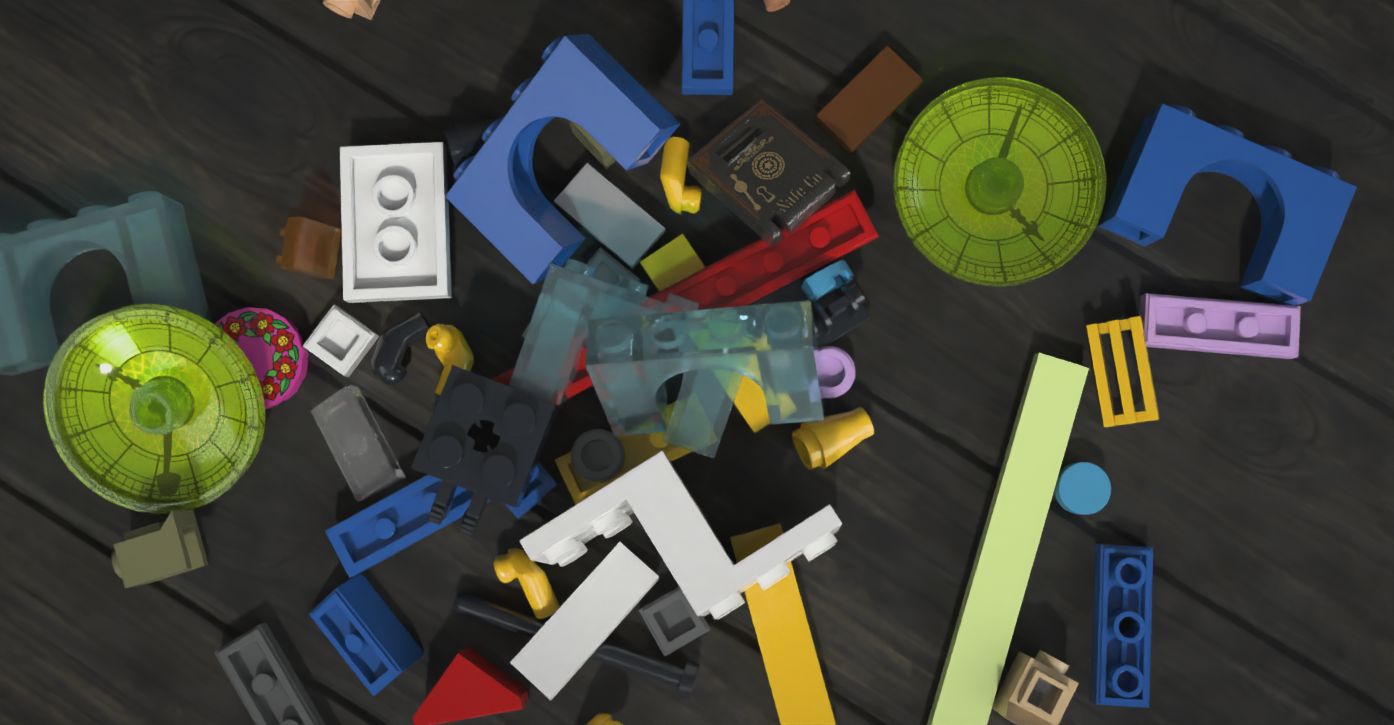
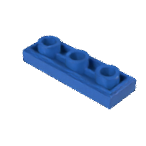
(1122, 660)

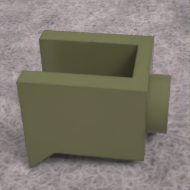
(160, 550)

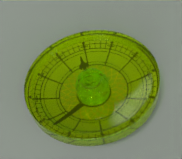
(999, 182)
(154, 408)

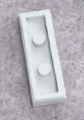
(584, 621)

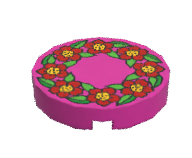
(272, 349)

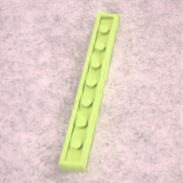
(1009, 543)

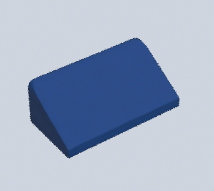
(366, 633)

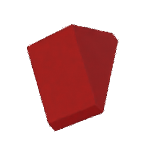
(470, 690)

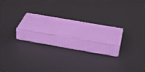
(1220, 326)

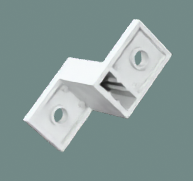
(680, 536)

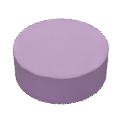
(836, 371)

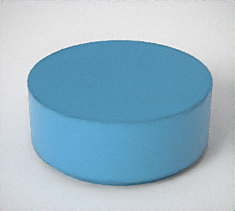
(1082, 488)

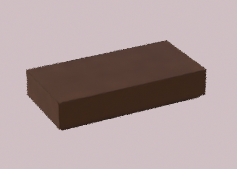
(868, 100)

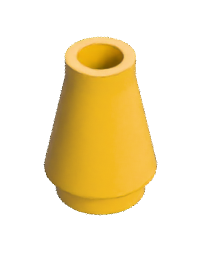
(827, 440)

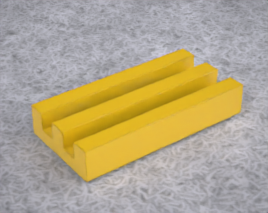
(1101, 375)

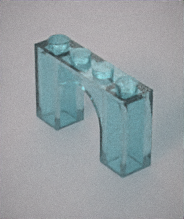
(144, 235)
(560, 336)
(764, 342)

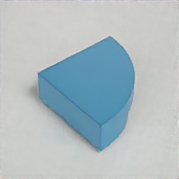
(827, 281)

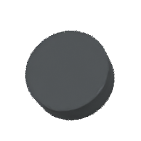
(597, 455)

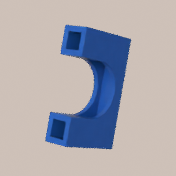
(499, 184)
(1296, 202)

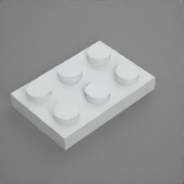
(395, 222)

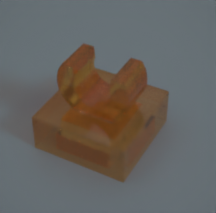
(309, 248)

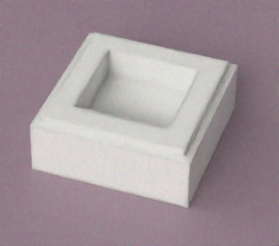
(341, 341)

